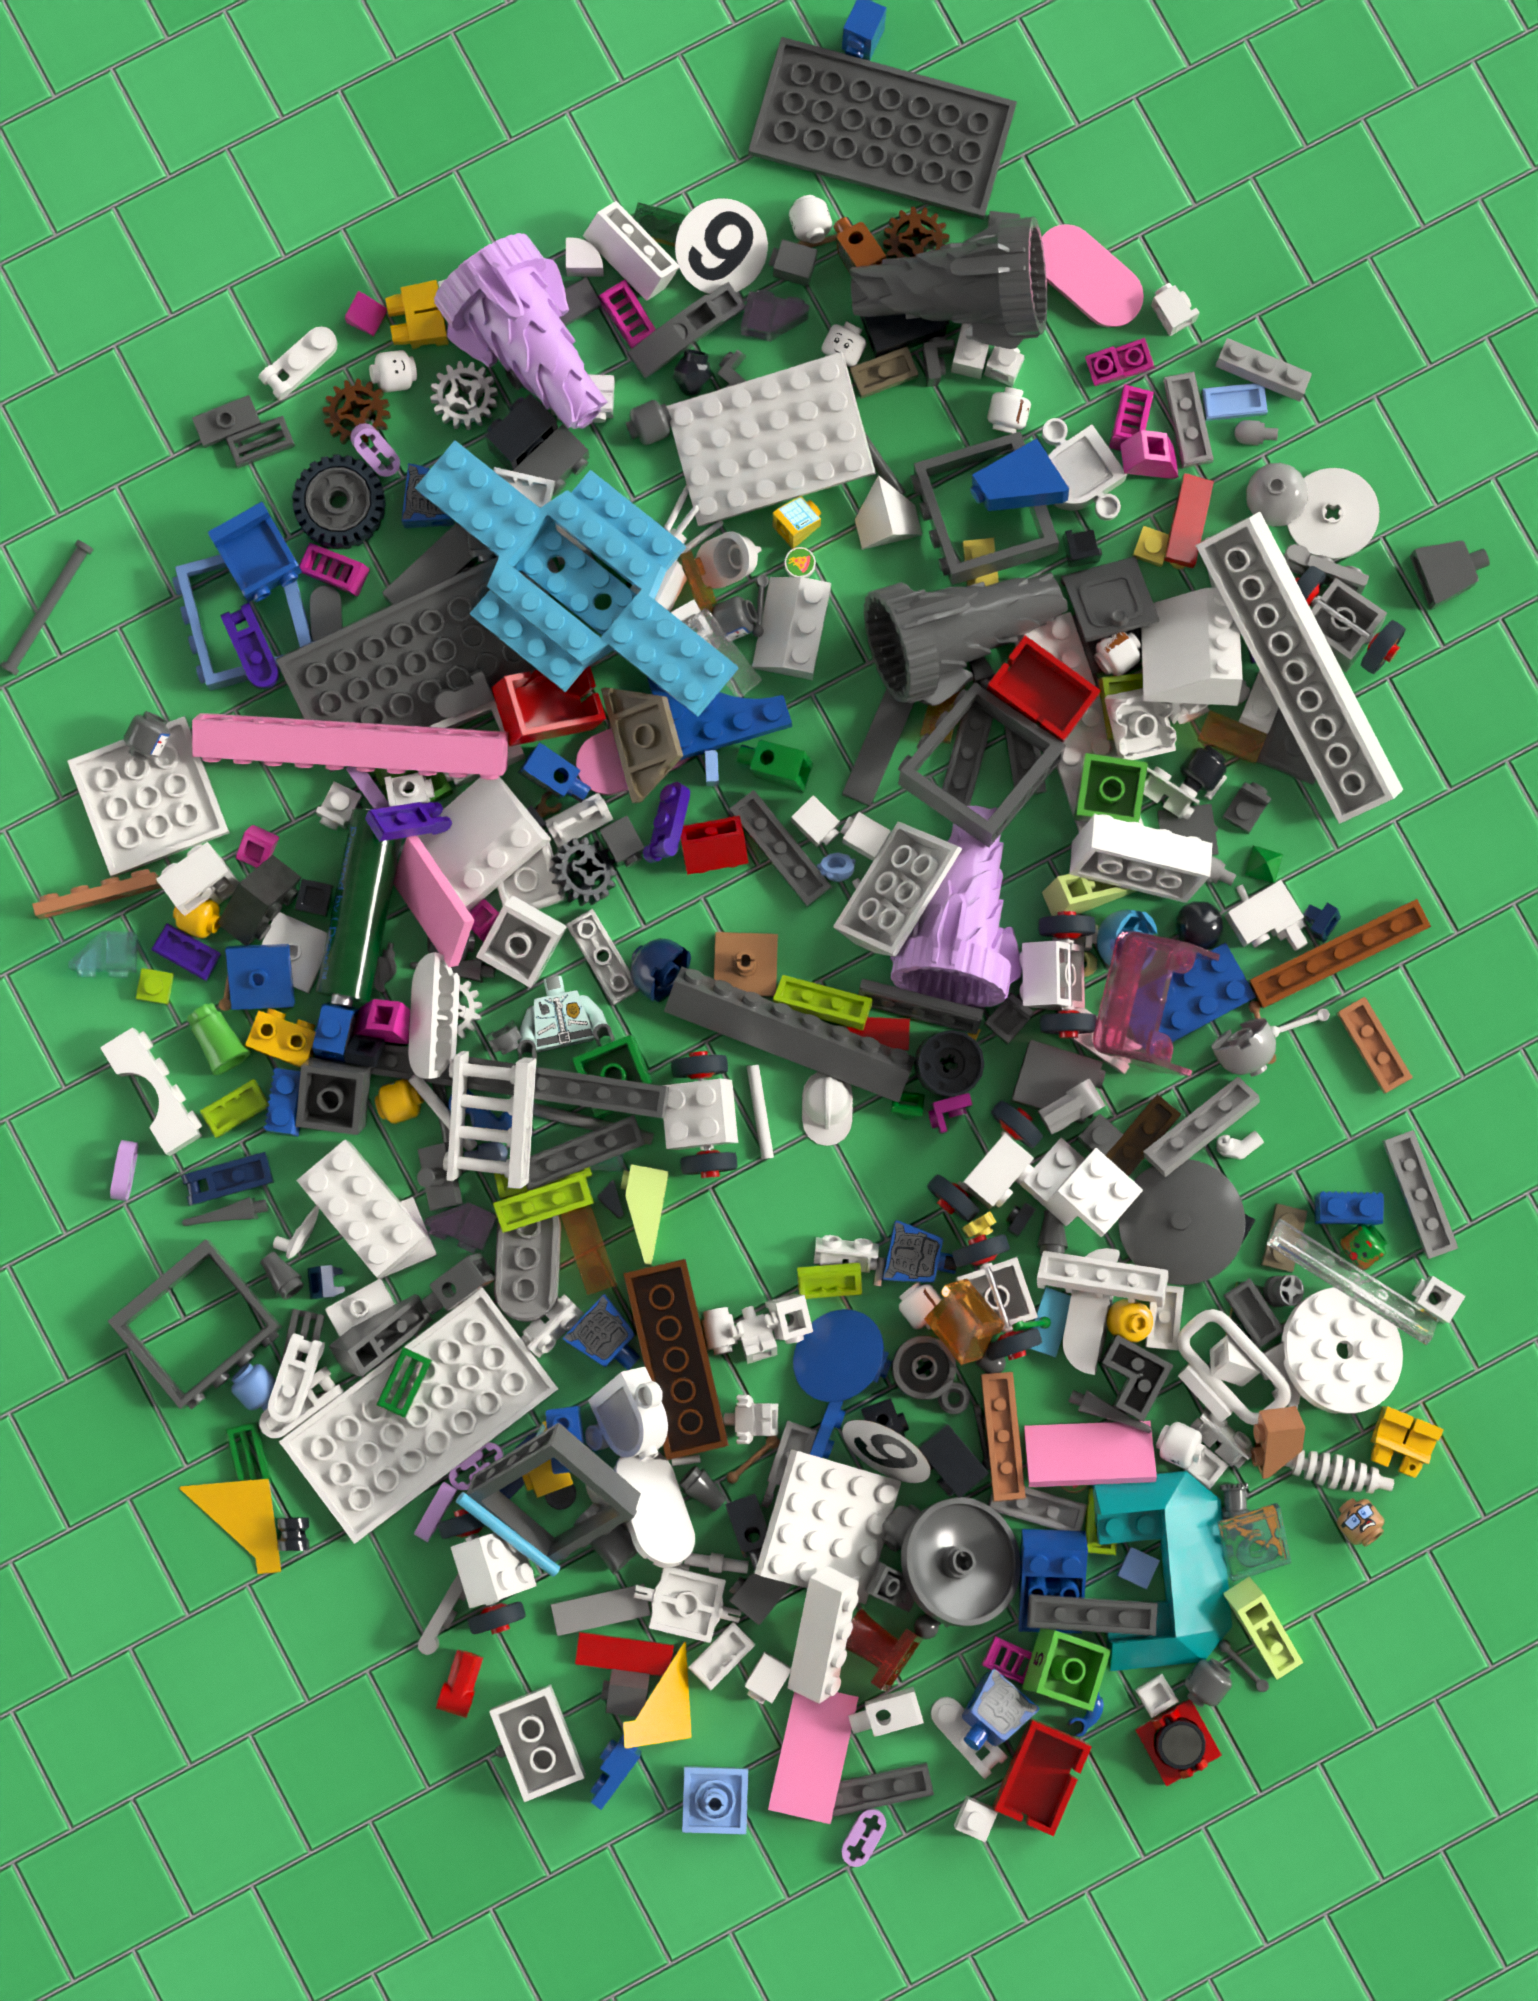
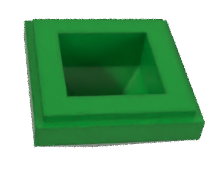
(1263, 864)
(909, 1105)

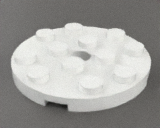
(1318, 1370)

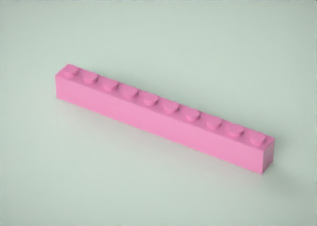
(350, 744)

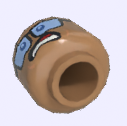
(1360, 1522)

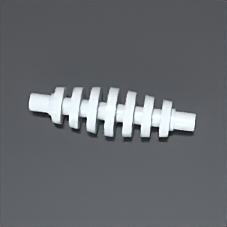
(1335, 1471)

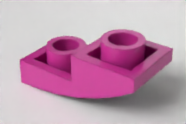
(1120, 362)

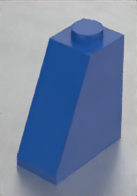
(1020, 480)

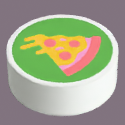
(800, 562)

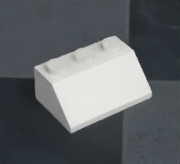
(792, 626)

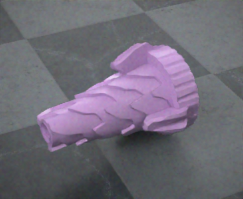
(509, 309)
(957, 942)

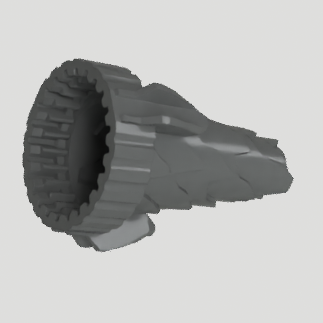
(986, 282)
(928, 637)

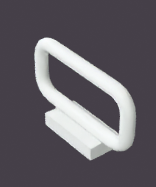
(1213, 1391)

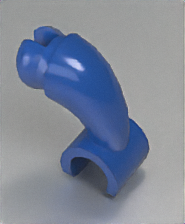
(1090, 1717)

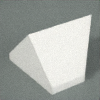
(886, 517)

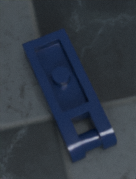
(228, 1178)

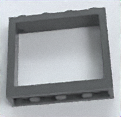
(992, 562)
(950, 807)
(158, 1289)
(578, 1459)

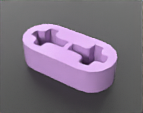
(380, 445)
(368, 788)
(124, 1170)
(471, 1461)
(435, 1512)
(870, 1841)

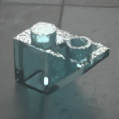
(109, 953)

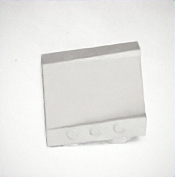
(1139, 725)

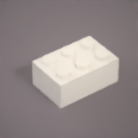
(537, 1743)

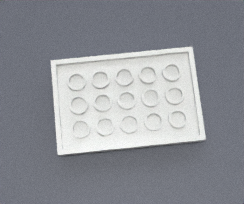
(771, 439)

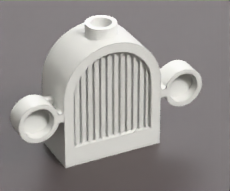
(1086, 468)
(629, 1416)

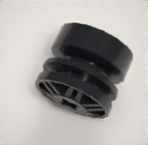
(965, 1055)

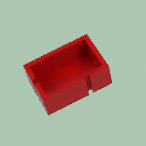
(1043, 689)
(543, 709)
(1041, 1777)

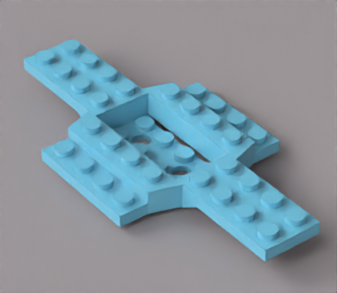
(540, 627)

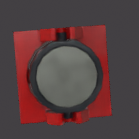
(1179, 1744)

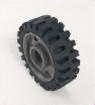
(342, 525)

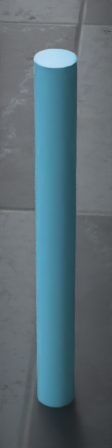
(507, 1534)

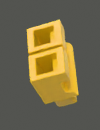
(423, 319)
(1405, 1436)

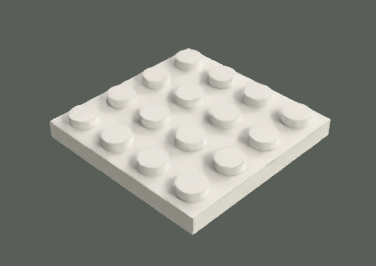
(148, 805)
(826, 1519)

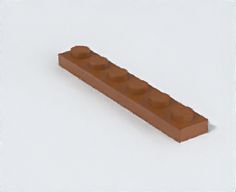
(1339, 953)

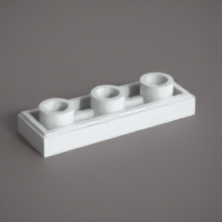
(592, 940)

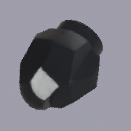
(692, 372)

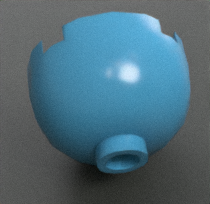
(1116, 924)

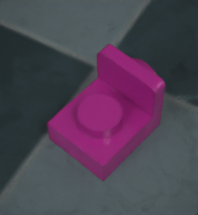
(953, 1106)

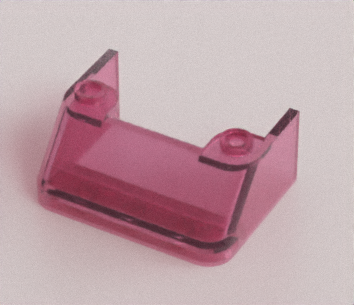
(1137, 997)

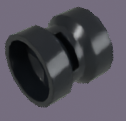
(293, 1534)

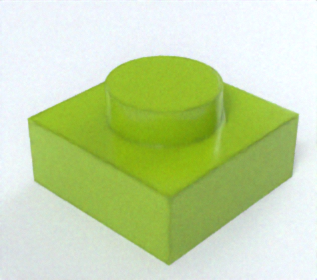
(154, 986)

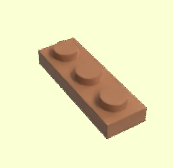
(1374, 1045)

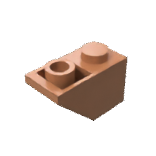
(1277, 1439)

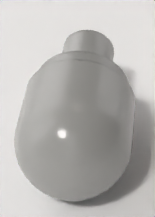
(1254, 432)
(1219, 873)

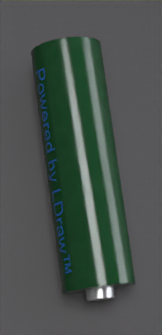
(358, 914)

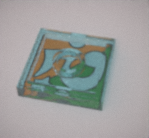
(1254, 1542)

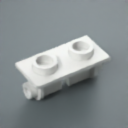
(1179, 797)
(579, 820)
(832, 1250)
(542, 1337)
(1233, 1445)

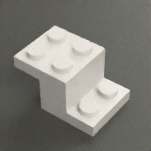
(1081, 1187)

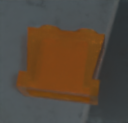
(964, 1321)

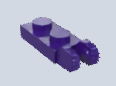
(407, 820)

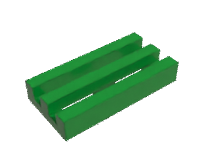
(415, 1388)
(247, 1451)

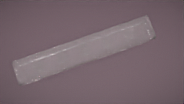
(1352, 1281)

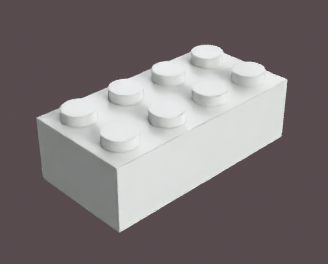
(1140, 858)
(363, 1209)

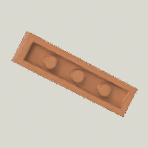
(83, 897)
(1003, 1437)

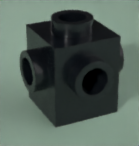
(886, 1415)

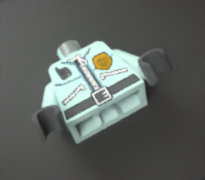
(561, 1020)

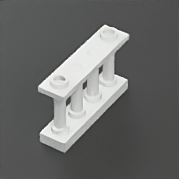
(519, 1107)

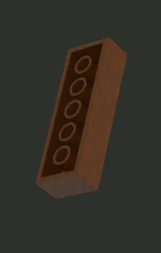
(677, 1357)

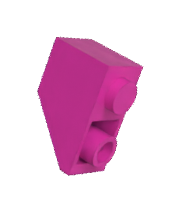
(1149, 455)
(384, 1020)

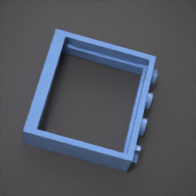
(197, 640)

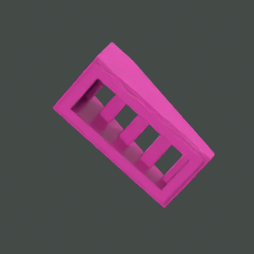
(623, 287)
(1122, 433)
(351, 577)
(993, 1651)

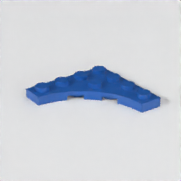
(725, 721)

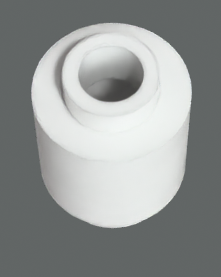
(717, 1330)

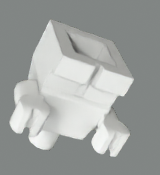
(756, 1334)
(752, 1419)

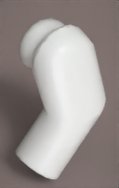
(1237, 1148)

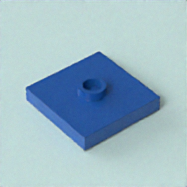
(260, 976)

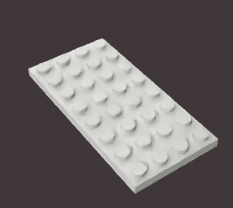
(377, 1462)

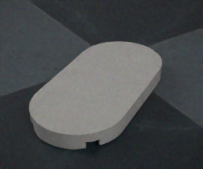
(528, 1269)

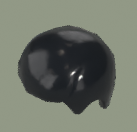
(1199, 924)

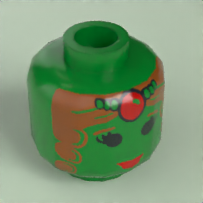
(1363, 1246)

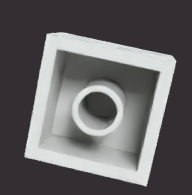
(521, 941)

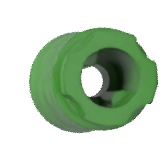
(217, 1039)

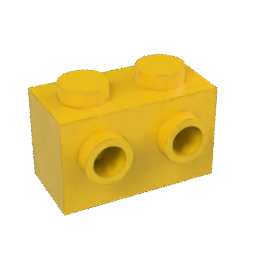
(281, 1038)

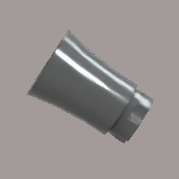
(614, 1548)

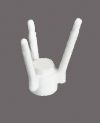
(677, 532)

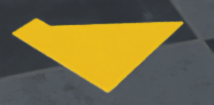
(245, 1513)
(666, 1711)

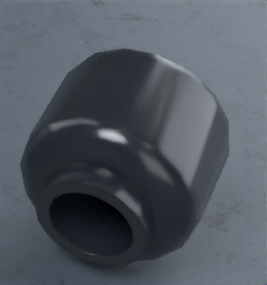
(1203, 769)

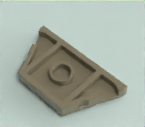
(643, 738)

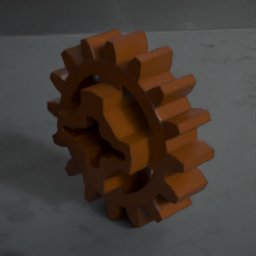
(904, 243)
(345, 415)

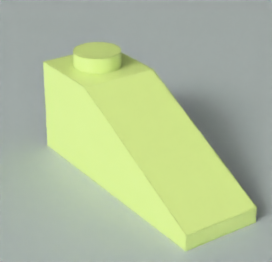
(1080, 894)
(645, 1199)
(1263, 1627)

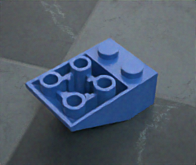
(1051, 1565)

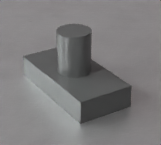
(432, 1176)

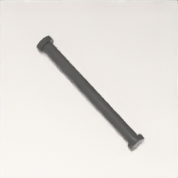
(46, 607)

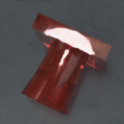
(881, 1648)

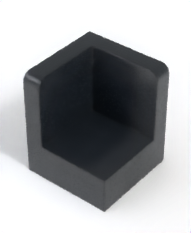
(1081, 548)

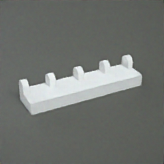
(1102, 1277)

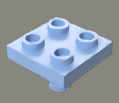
(715, 1800)

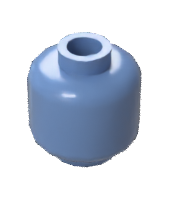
(253, 1386)

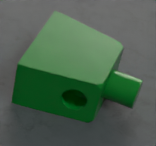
(789, 765)

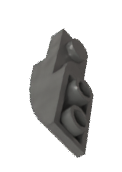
(686, 329)

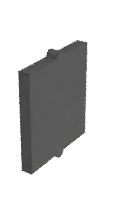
(1198, 825)

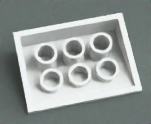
(1192, 651)
(486, 841)
(896, 890)

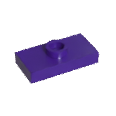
(186, 952)

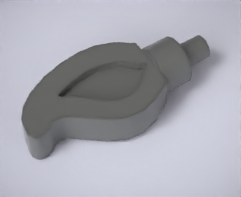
(385, 969)

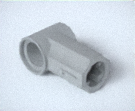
(1076, 1104)

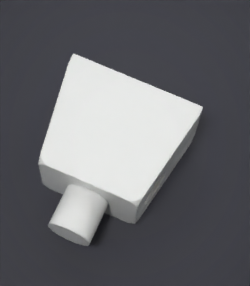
(902, 1708)

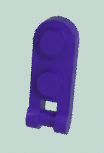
(252, 647)
(668, 822)

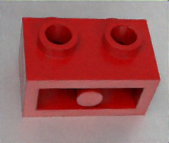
(713, 845)

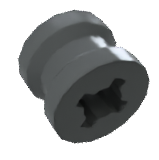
(1288, 1284)

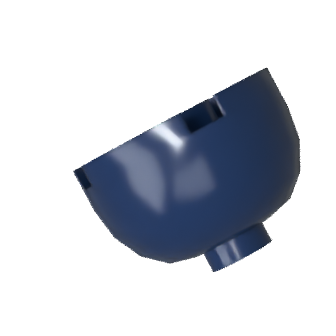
(657, 967)

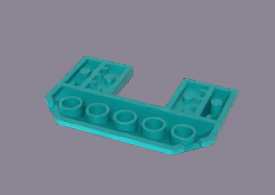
(1193, 1562)

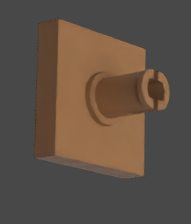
(747, 961)

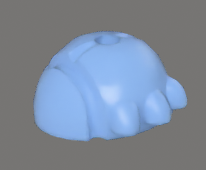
(837, 867)

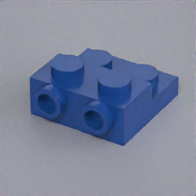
(617, 1764)

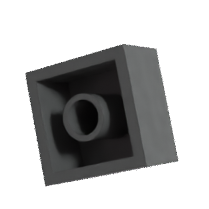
(333, 1096)

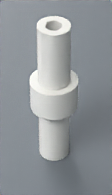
(717, 1563)

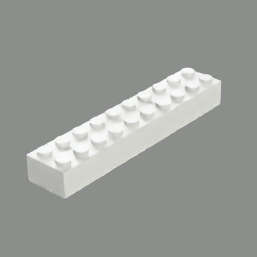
(1299, 668)

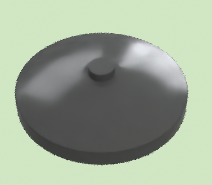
(1184, 1223)
(960, 1562)

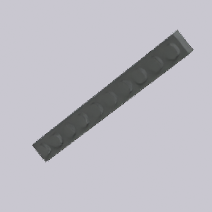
(549, 1085)

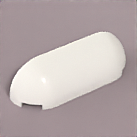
(433, 1017)
(1086, 1322)

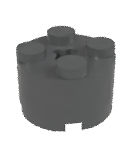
(905, 1365)

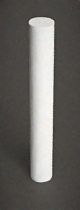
(437, 1106)
(760, 1112)

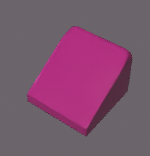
(365, 314)
(256, 846)
(484, 918)

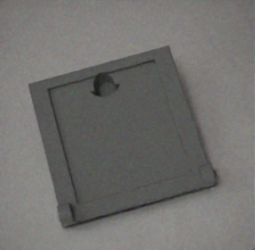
(1110, 598)

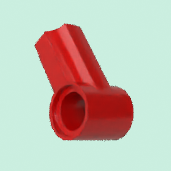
(458, 1691)

